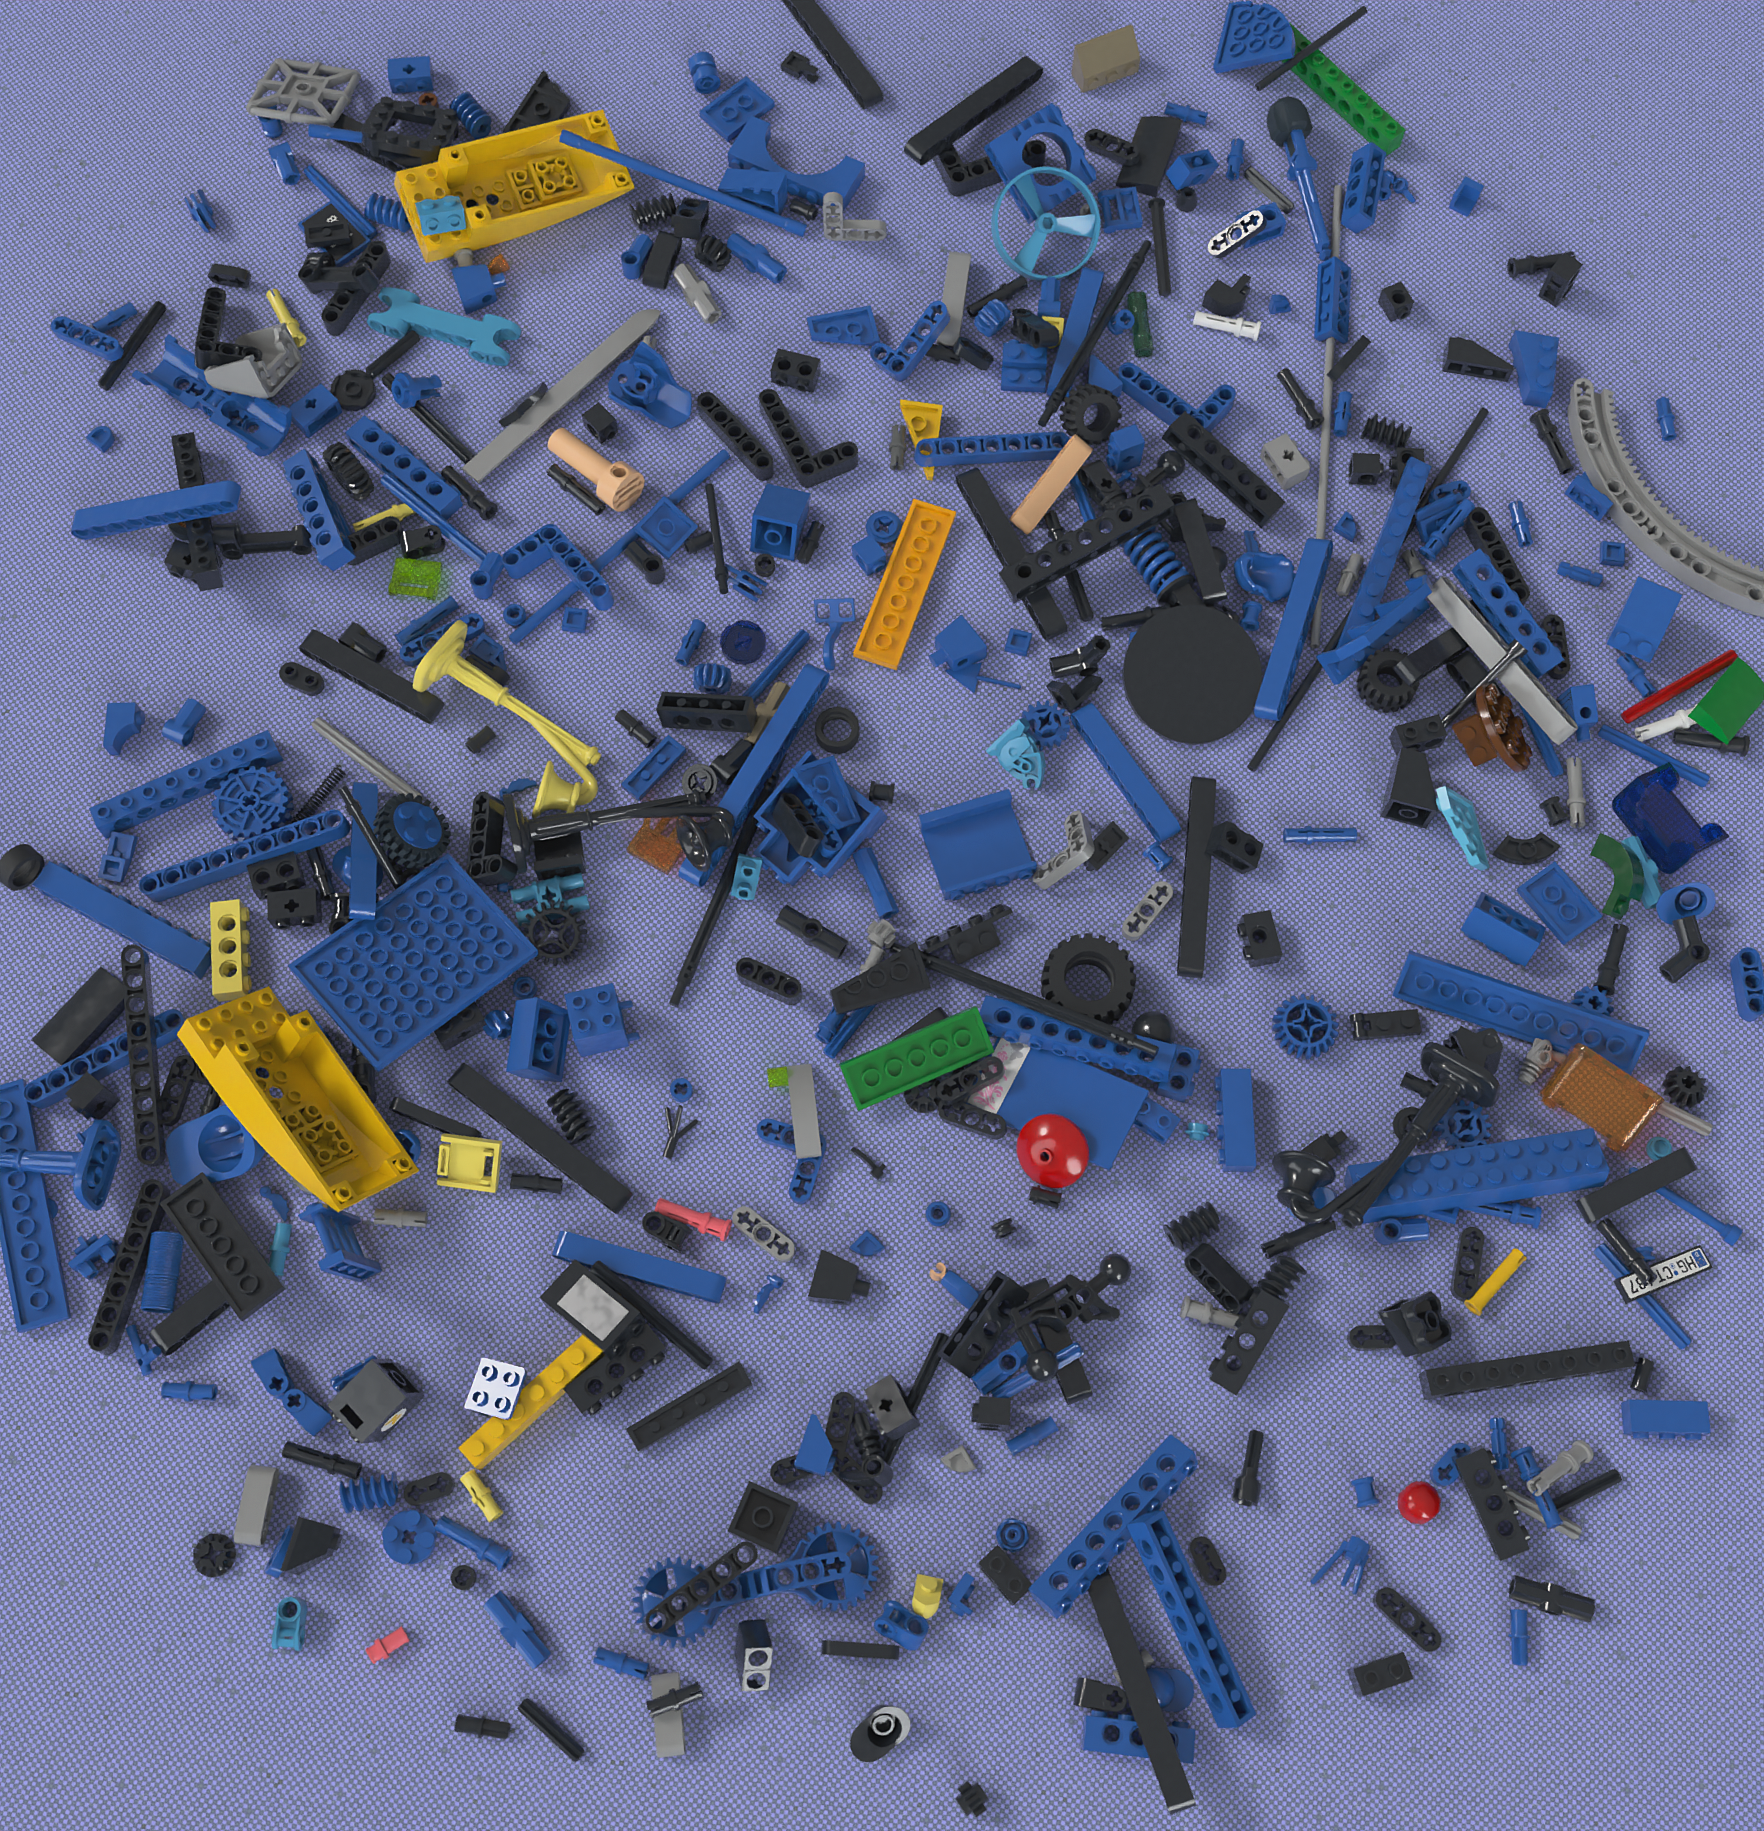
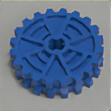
(252, 803)

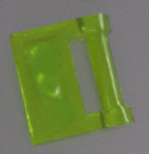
(415, 572)

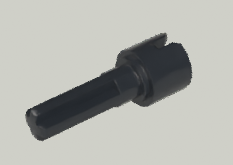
(1246, 1486)

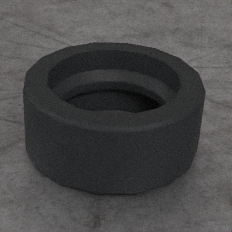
(833, 714)
(20, 867)

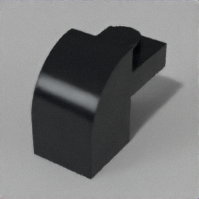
(1227, 301)

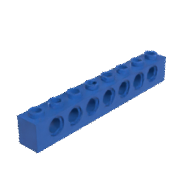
(183, 784)
(995, 1010)
(1098, 1530)
(1191, 1620)

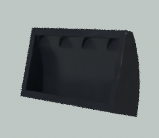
(1156, 142)
(82, 1018)

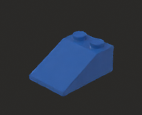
(1643, 619)

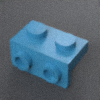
(441, 215)

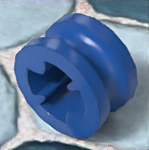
(679, 1097)
(1646, 1252)

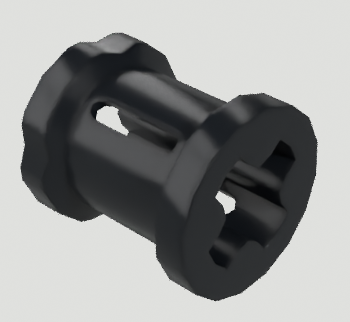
(881, 792)
(1554, 811)

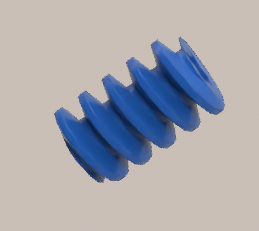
(472, 115)
(386, 212)
(369, 1494)

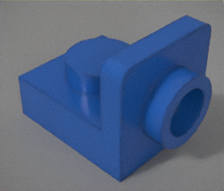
(962, 1590)

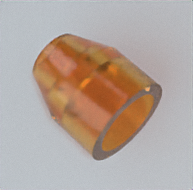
(498, 265)

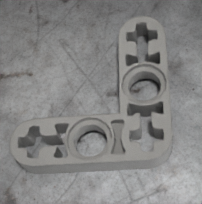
(868, 229)
(1078, 851)

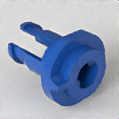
(409, 390)

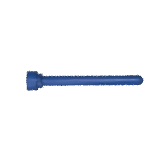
(1729, 1232)

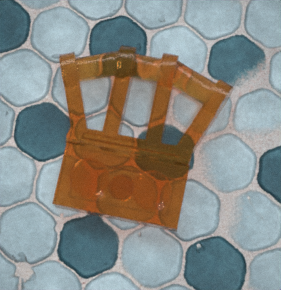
(655, 848)

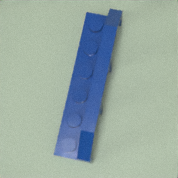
(1375, 635)

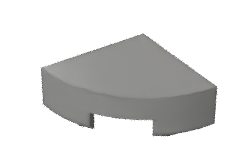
(958, 1461)

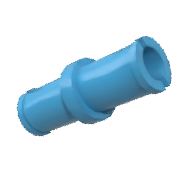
(280, 1248)

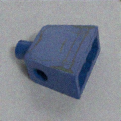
(1582, 708)

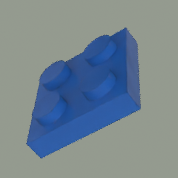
(665, 528)

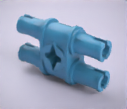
(556, 887)

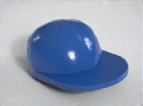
(1172, 1688)

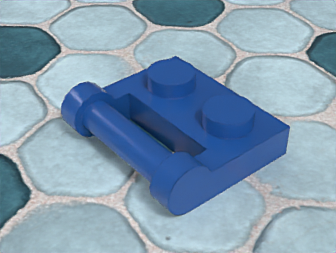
(1127, 209)

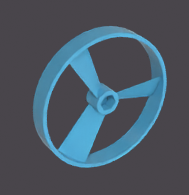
(1046, 223)

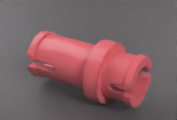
(388, 1644)

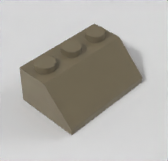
(1105, 59)

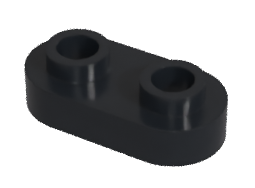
(300, 677)

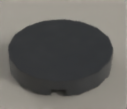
(354, 390)

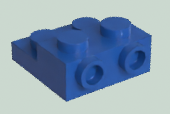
(1023, 367)

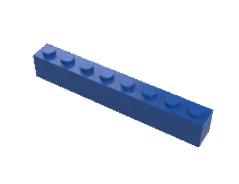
(124, 919)

